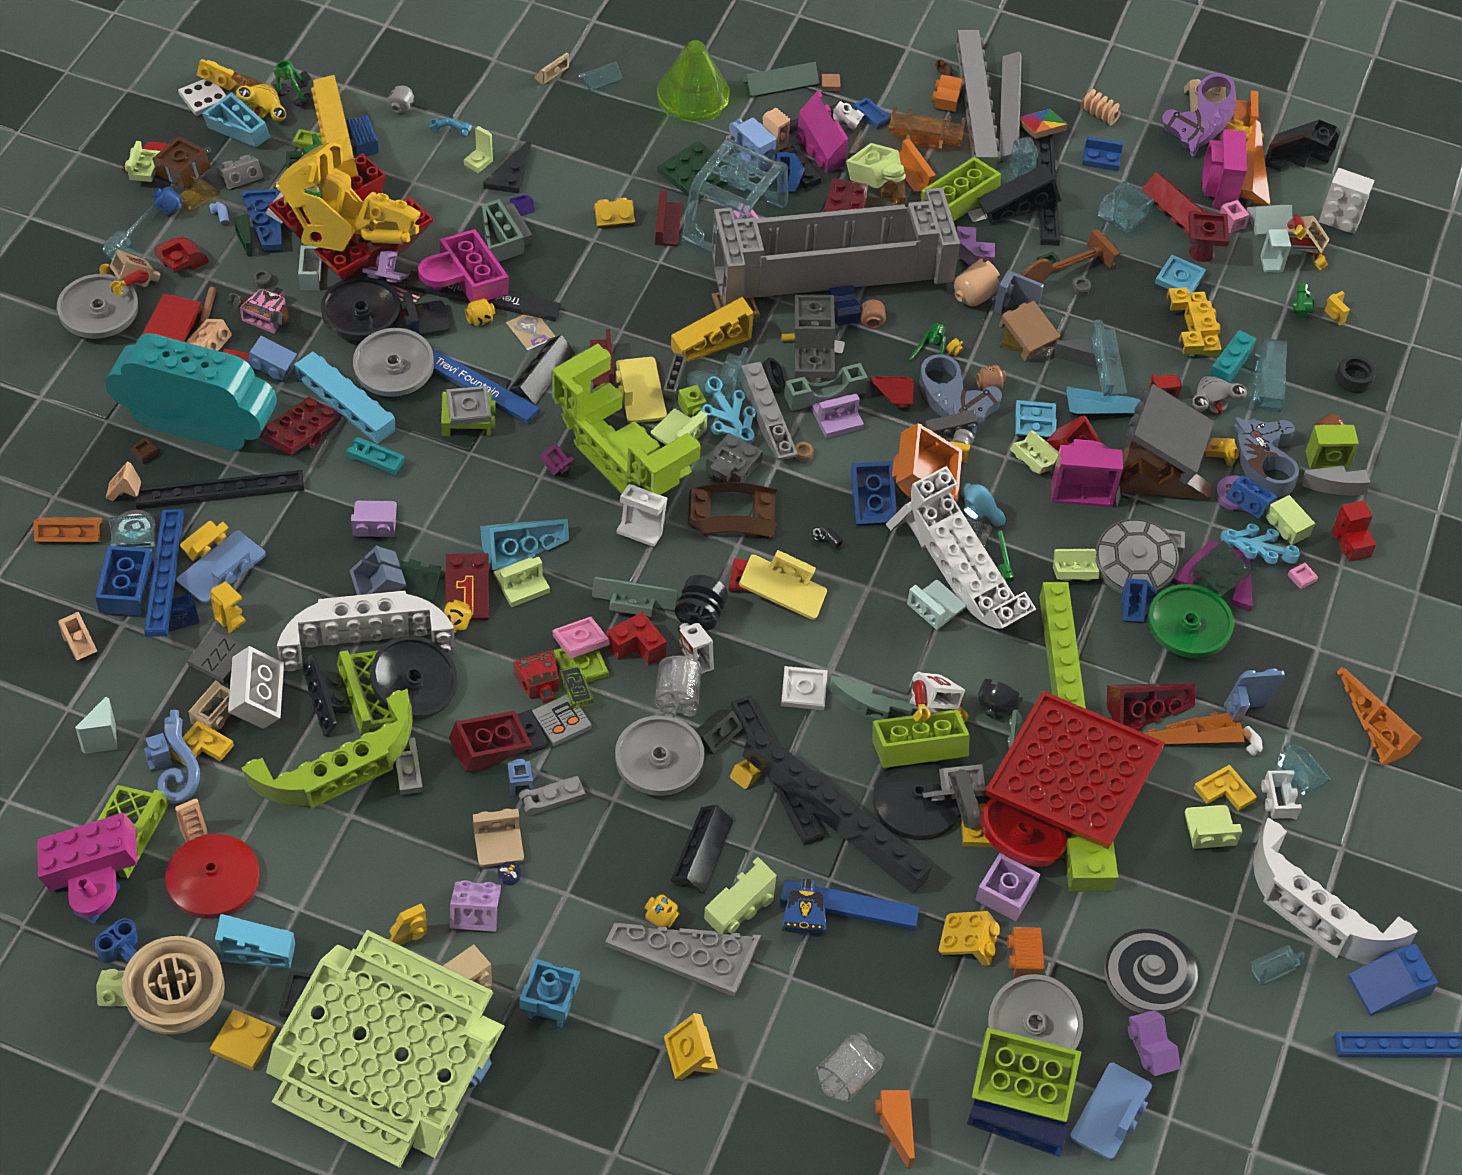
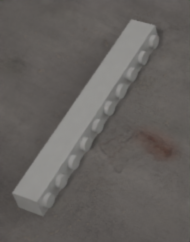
(976, 97)

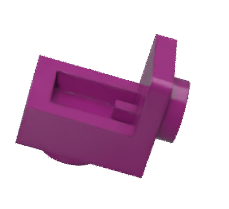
(556, 460)

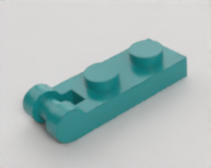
(375, 455)

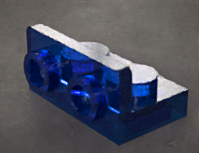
(183, 612)

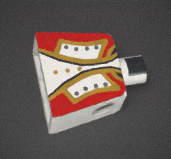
(694, 639)

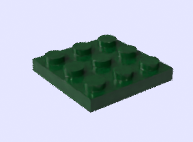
(686, 164)

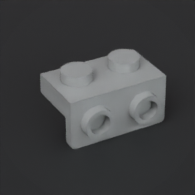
(240, 171)

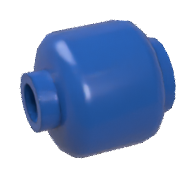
(167, 201)

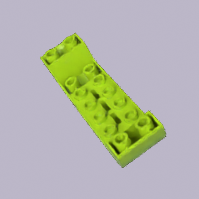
(341, 769)

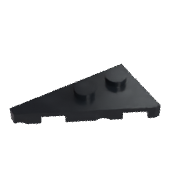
(510, 173)

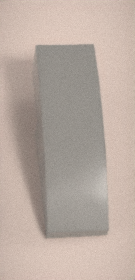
(1336, 481)

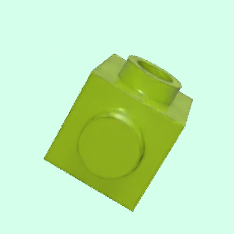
(691, 400)

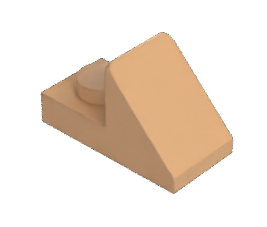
(124, 482)
(77, 636)

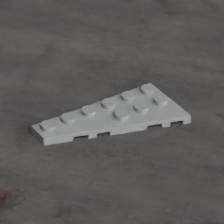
(693, 954)

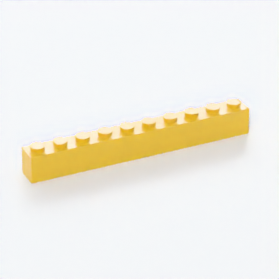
(332, 119)

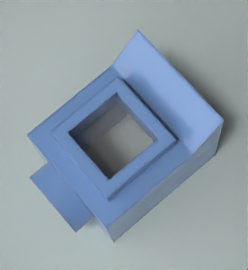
(519, 774)

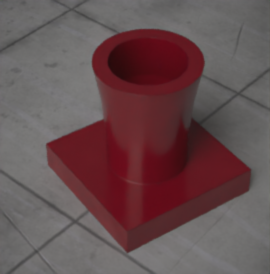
(1205, 233)

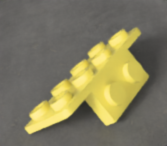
(640, 389)
(785, 583)

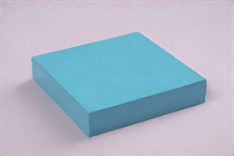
(1180, 274)

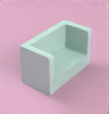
(1275, 250)
(309, 269)

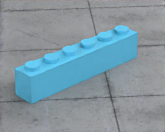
(345, 397)

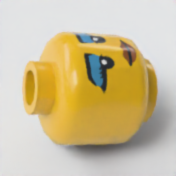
(661, 911)

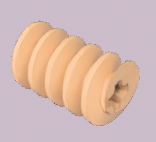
(1100, 107)

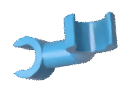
(463, 128)

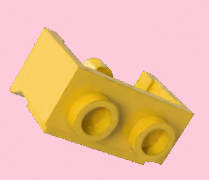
(222, 600)

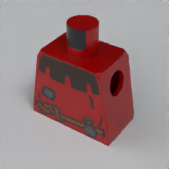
(538, 676)

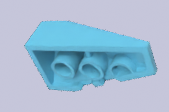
(522, 540)

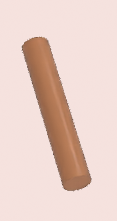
(208, 304)

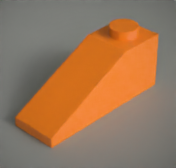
(896, 1120)

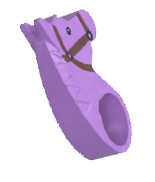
(1208, 120)

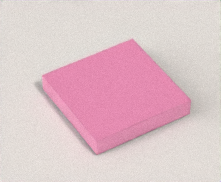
(580, 637)

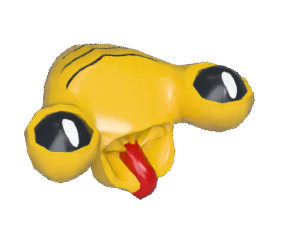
(262, 100)

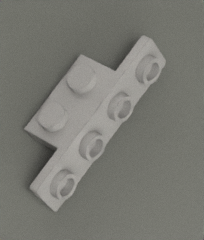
(977, 781)

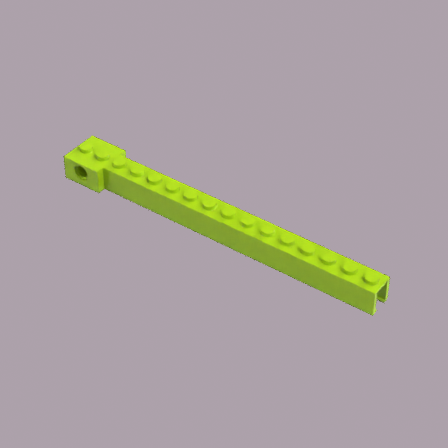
(1087, 863)

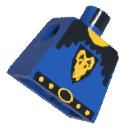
(805, 910)

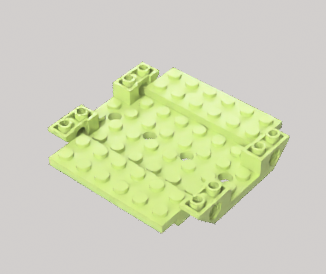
(360, 1085)

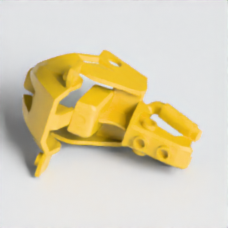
(340, 209)

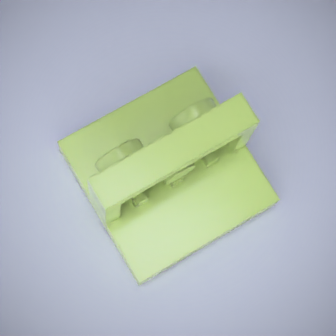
(522, 581)

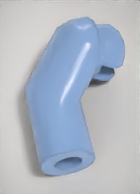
(222, 212)

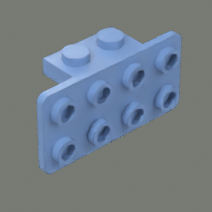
(221, 564)
(1252, 690)
(1111, 1111)

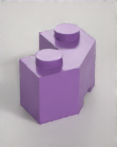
(972, 251)
(1151, 1041)

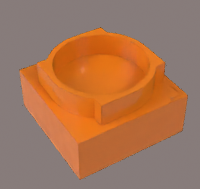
(923, 454)

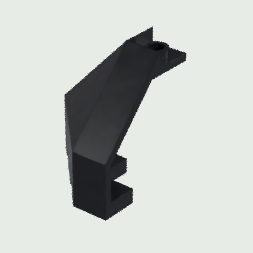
(1298, 144)

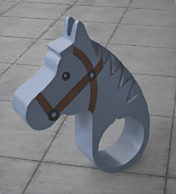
(951, 397)

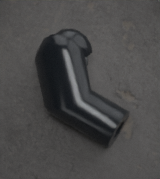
(828, 535)

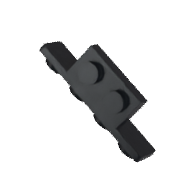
(326, 693)

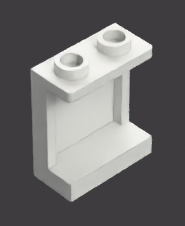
(642, 515)

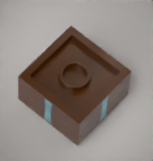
(180, 162)

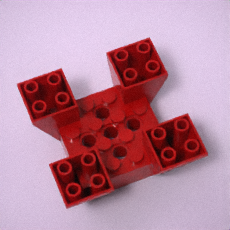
(358, 252)

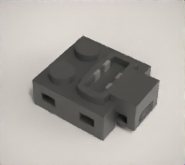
(733, 460)

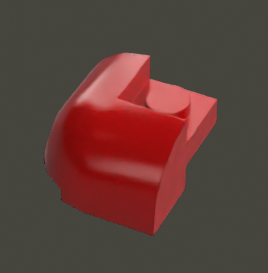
(180, 253)

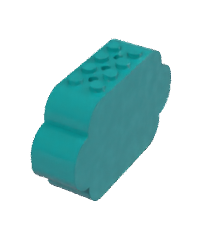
(191, 391)

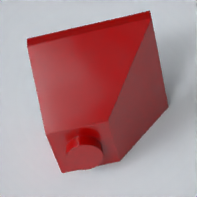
(897, 389)
(1076, 429)

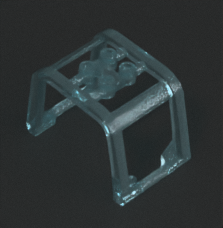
(737, 175)

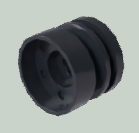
(701, 601)

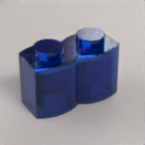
(845, 305)

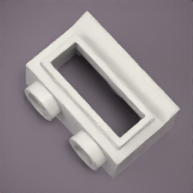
(1283, 780)

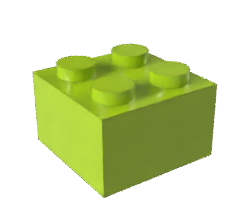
(1331, 446)

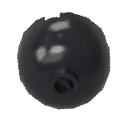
(998, 699)

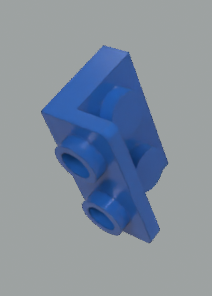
(1102, 153)
(1250, 496)

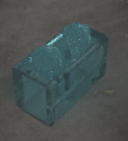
(1023, 157)

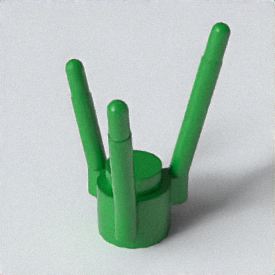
(935, 335)
(1005, 569)

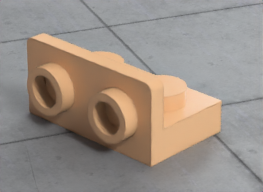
(211, 334)

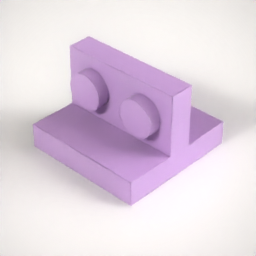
(838, 415)

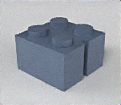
(375, 578)

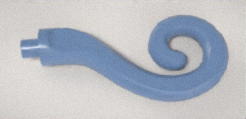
(173, 734)

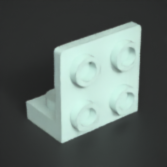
(935, 603)

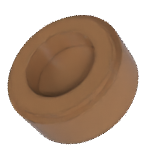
(804, 451)

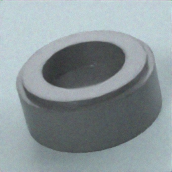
(262, 279)
(1081, 286)

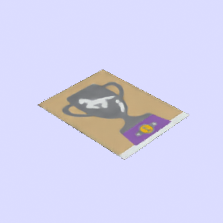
(530, 330)

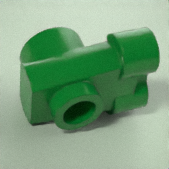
(1304, 303)

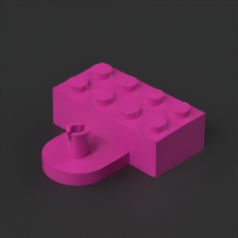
(469, 263)
(88, 861)

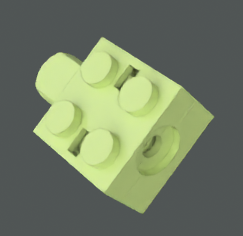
(876, 166)

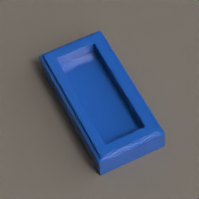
(872, 113)

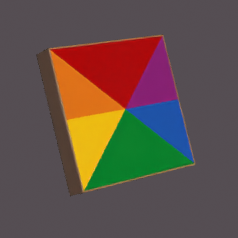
(1043, 123)

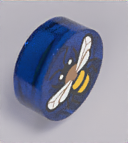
(509, 873)

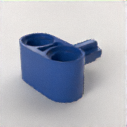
(120, 944)

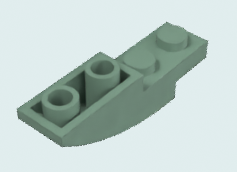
(860, 699)

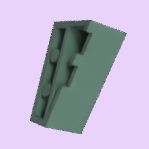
(501, 232)

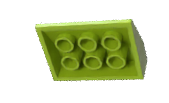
(1026, 1074)

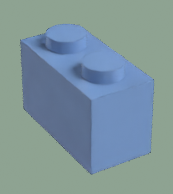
(271, 358)

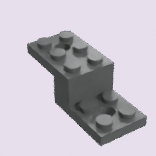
(814, 336)

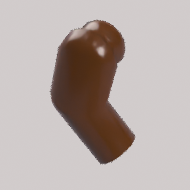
(943, 68)

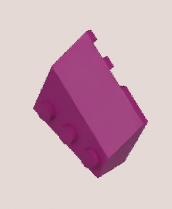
(821, 134)

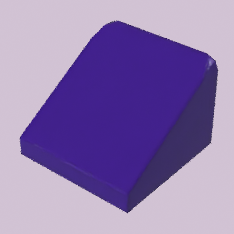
(523, 204)

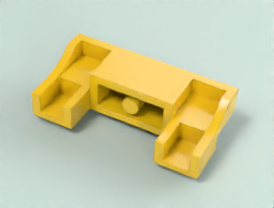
(1200, 321)

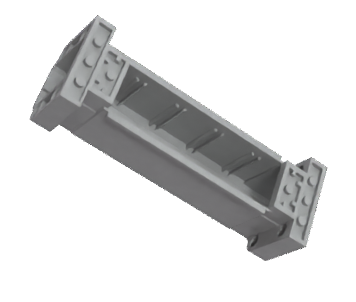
(834, 249)

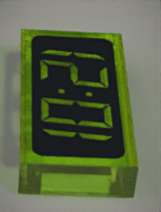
(576, 686)

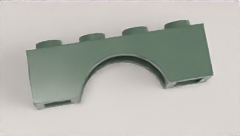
(802, 393)

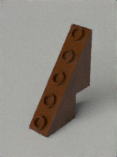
(1164, 481)

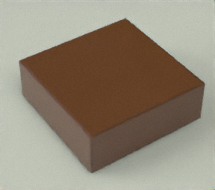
(144, 450)

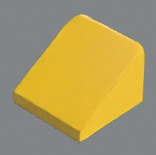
(745, 774)

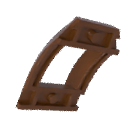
(763, 510)

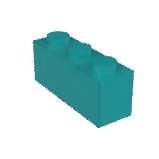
(1233, 356)

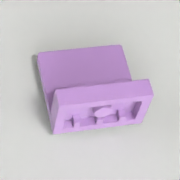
(474, 906)

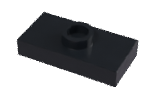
(533, 731)

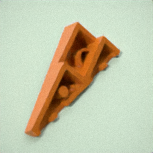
(1255, 182)
(1387, 731)

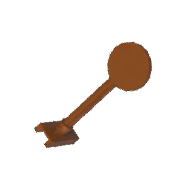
(1099, 247)

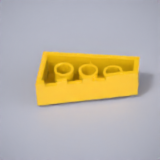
(715, 331)

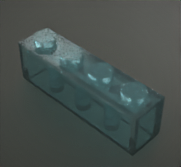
(1270, 375)

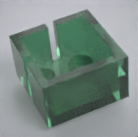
(1220, 570)

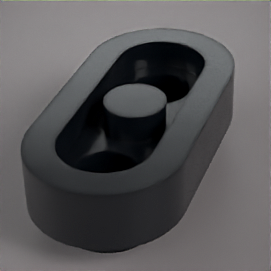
(774, 374)

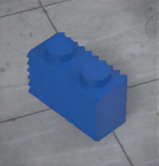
(362, 136)

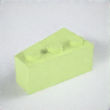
(743, 899)

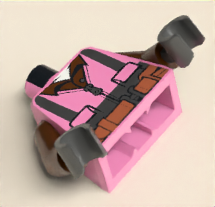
(262, 309)

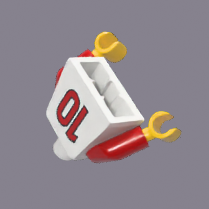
(936, 692)

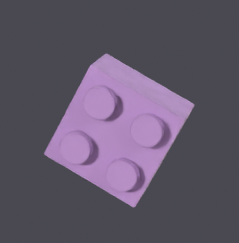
(1007, 887)

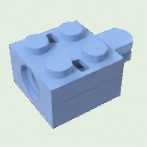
(755, 138)

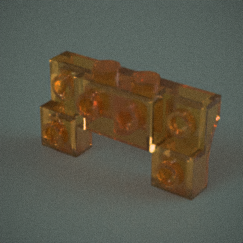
(926, 130)

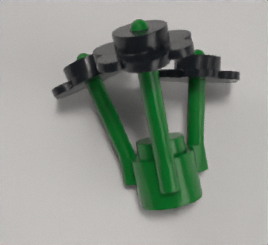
(286, 70)

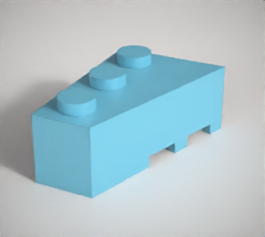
(237, 121)

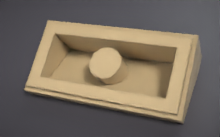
(553, 69)

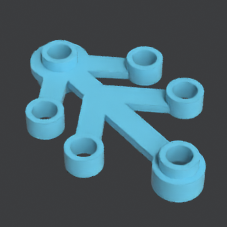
(730, 414)
(1259, 544)

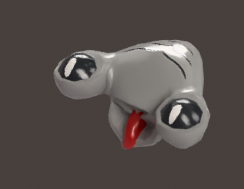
(1214, 393)

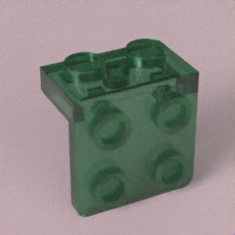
(421, 580)

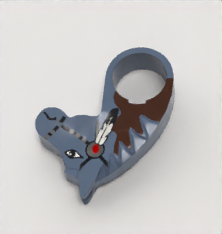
(1259, 452)

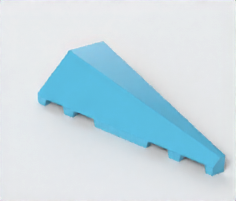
(1089, 401)

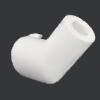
(1254, 739)

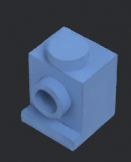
(157, 752)

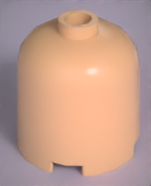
(977, 283)

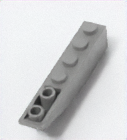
(767, 411)

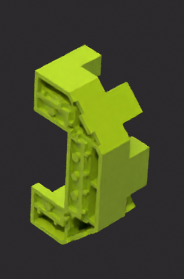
(622, 455)

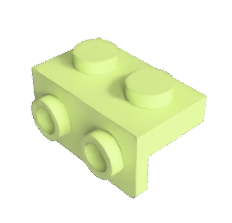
(140, 164)
(1036, 453)
(1075, 564)
(110, 988)

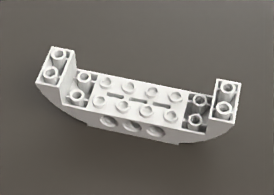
(962, 555)
(363, 619)
(1316, 910)

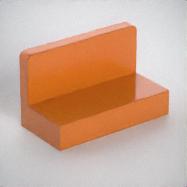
(1247, 110)

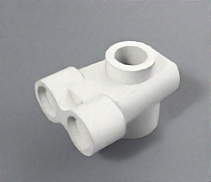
(845, 113)

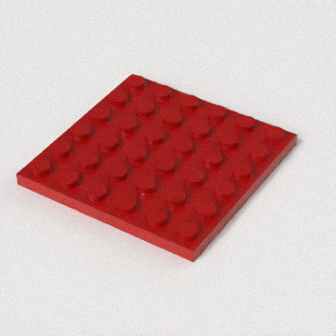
(1075, 769)

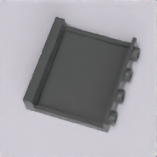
(1170, 430)

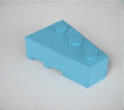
(253, 943)

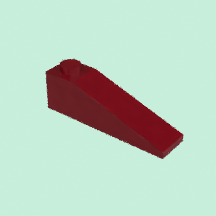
(1147, 703)

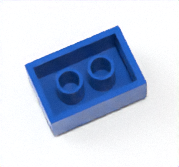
(124, 580)

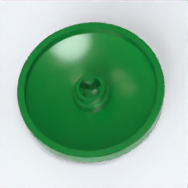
(1190, 621)

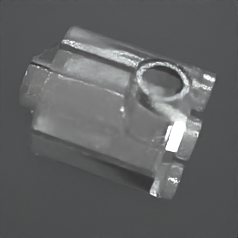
(678, 686)
(848, 1068)

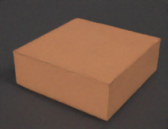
(830, 82)

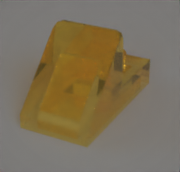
(199, 193)

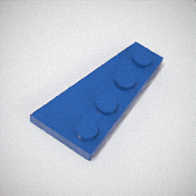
(266, 228)

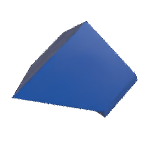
(795, 168)
(1137, 599)

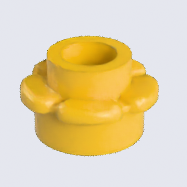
(954, 347)

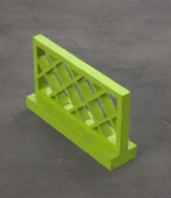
(355, 693)
(148, 820)

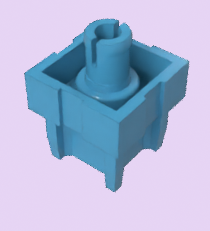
(549, 991)

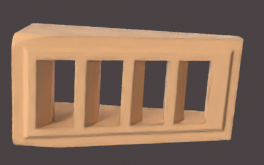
(192, 823)

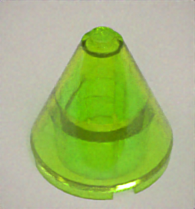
(693, 86)

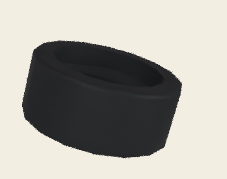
(1350, 383)

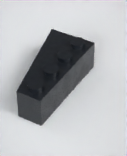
(1020, 195)

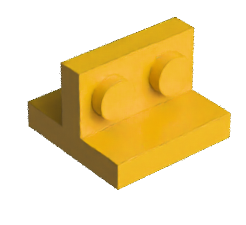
(690, 1048)

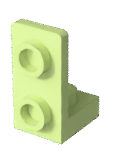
(483, 154)

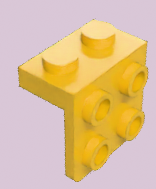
(970, 934)

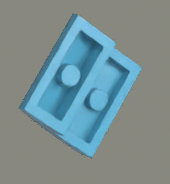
(1036, 417)

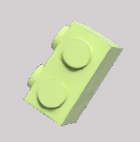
(1290, 520)

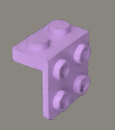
(374, 518)

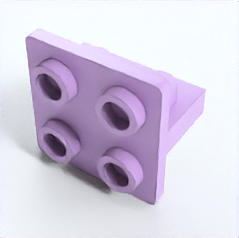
(386, 266)

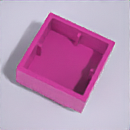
(1225, 168)
(1086, 474)

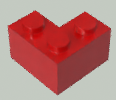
(1353, 532)
(637, 635)

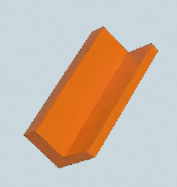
(916, 169)
(67, 529)

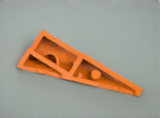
(1208, 729)

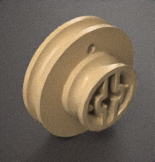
(170, 961)

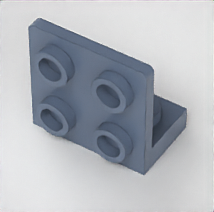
(1017, 290)

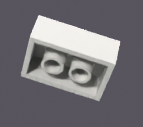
(1346, 200)
(256, 687)

